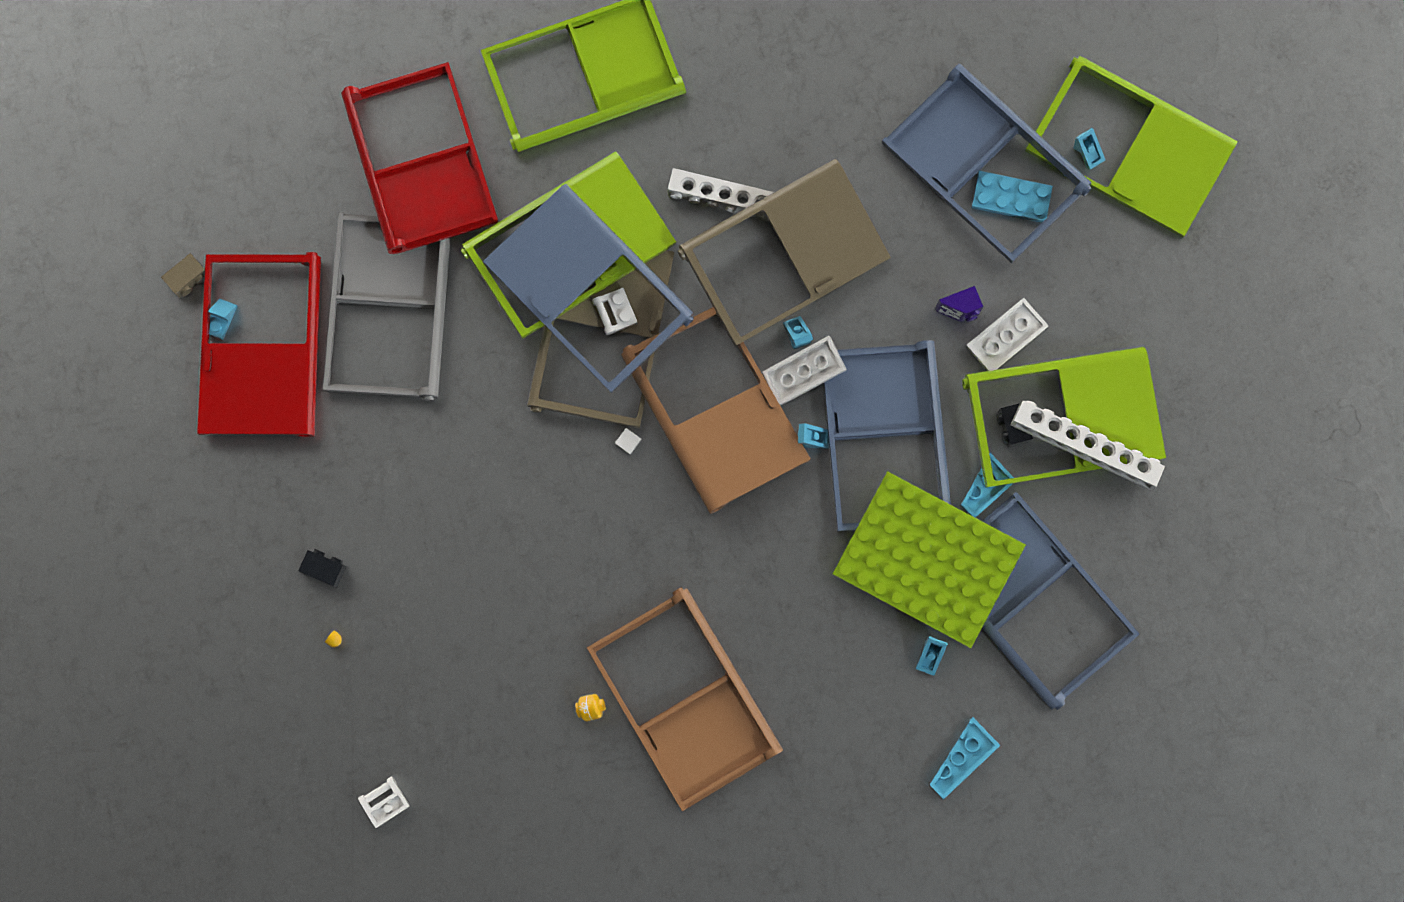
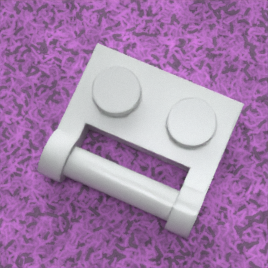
(620, 308)
(386, 808)

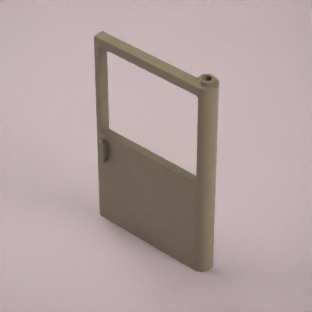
(819, 229)
(648, 310)

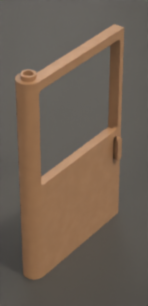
(732, 443)
(707, 735)

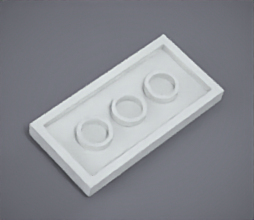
(1007, 336)
(804, 370)

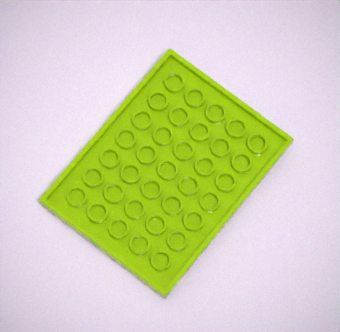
(929, 559)

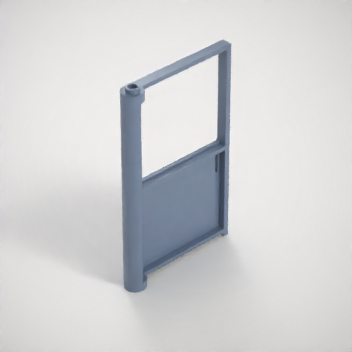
(959, 134)
(886, 395)

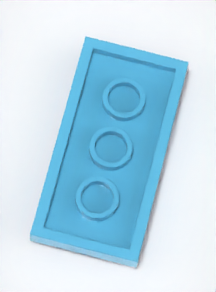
(1012, 196)

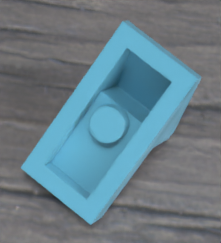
(1089, 148)
(220, 318)
(797, 332)
(813, 436)
(931, 655)

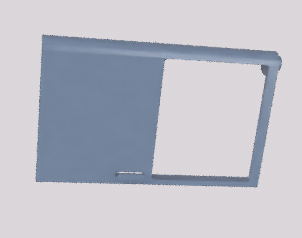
(560, 256)
(1036, 569)

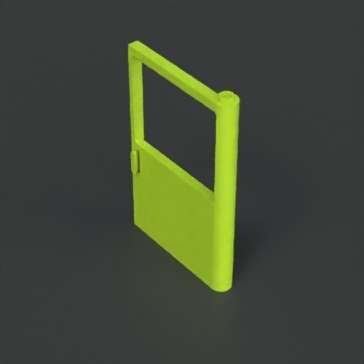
(621, 61)
(1167, 164)
(617, 201)
(1101, 391)

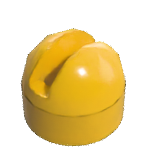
(333, 639)

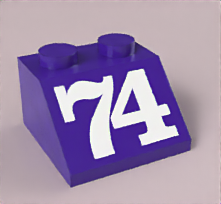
(961, 305)

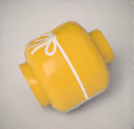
(590, 707)

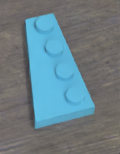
(965, 757)

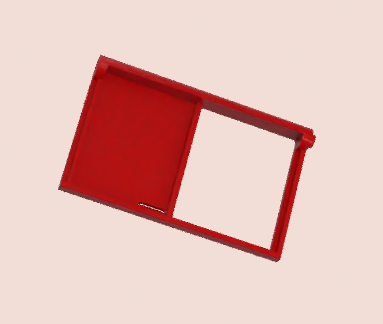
(426, 195)
(260, 384)

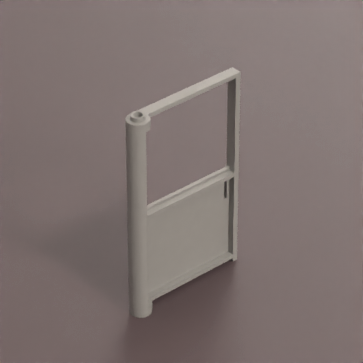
(385, 279)

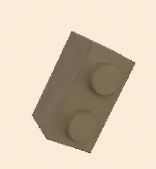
(184, 276)

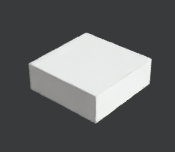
(628, 441)

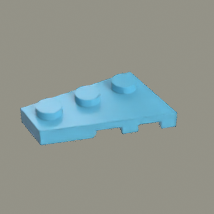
(978, 496)

